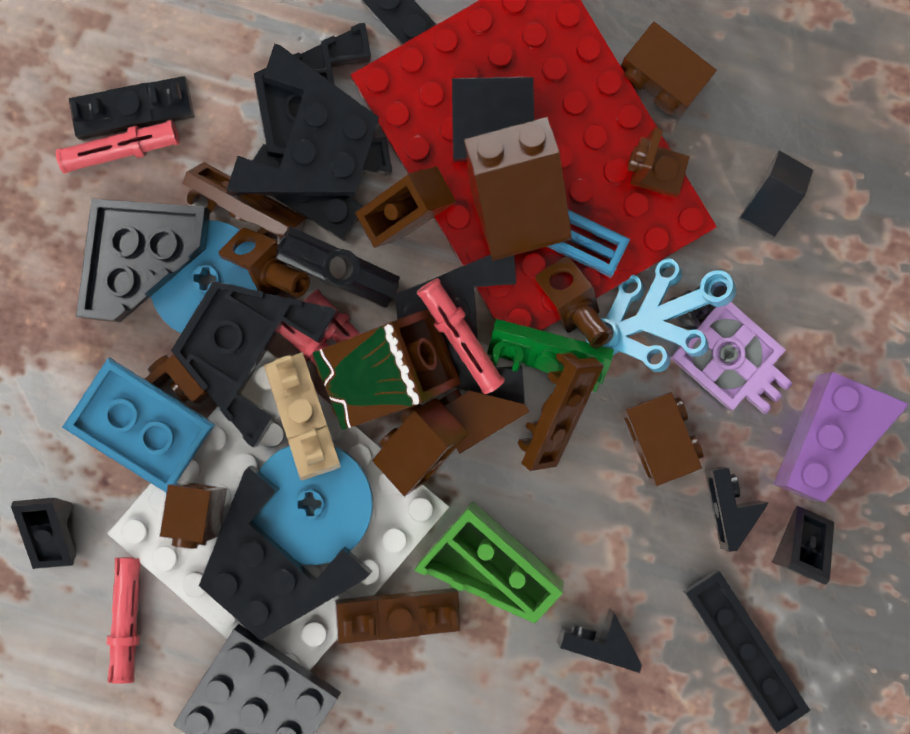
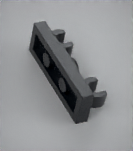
(131, 106)

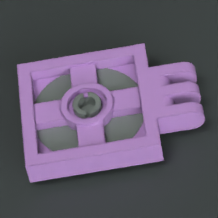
(736, 361)

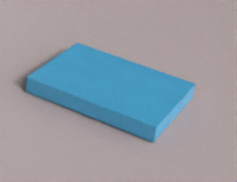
(138, 425)

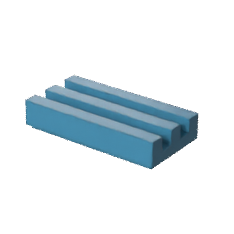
(586, 259)

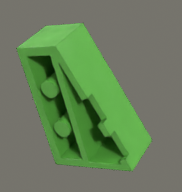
(492, 564)

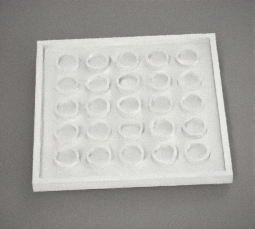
(393, 532)

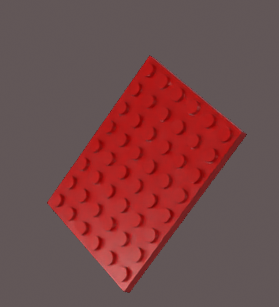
(592, 120)

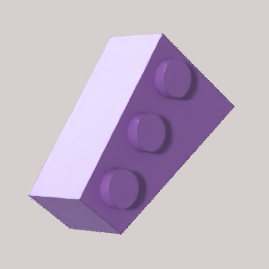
(834, 435)

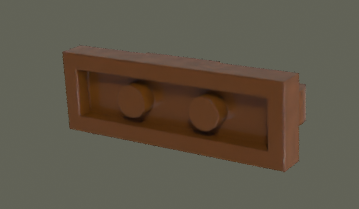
(249, 208)
(560, 411)
(397, 615)

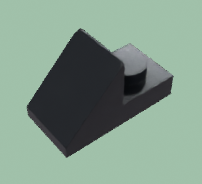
(731, 519)
(45, 531)
(611, 647)

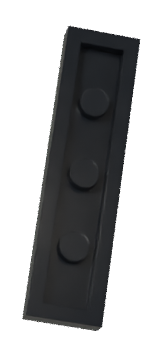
(746, 651)

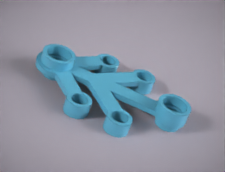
(653, 315)

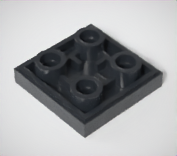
(488, 106)

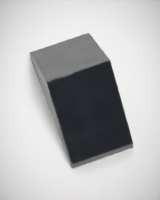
(777, 194)
(807, 546)

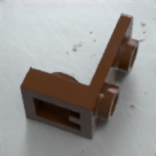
(657, 167)
(182, 384)

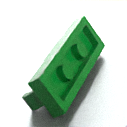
(540, 348)

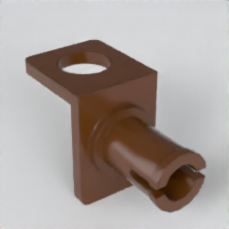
(266, 272)
(575, 304)

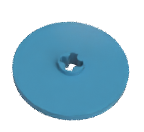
(183, 293)
(334, 525)

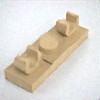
(302, 416)

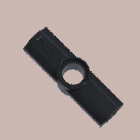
(314, 258)

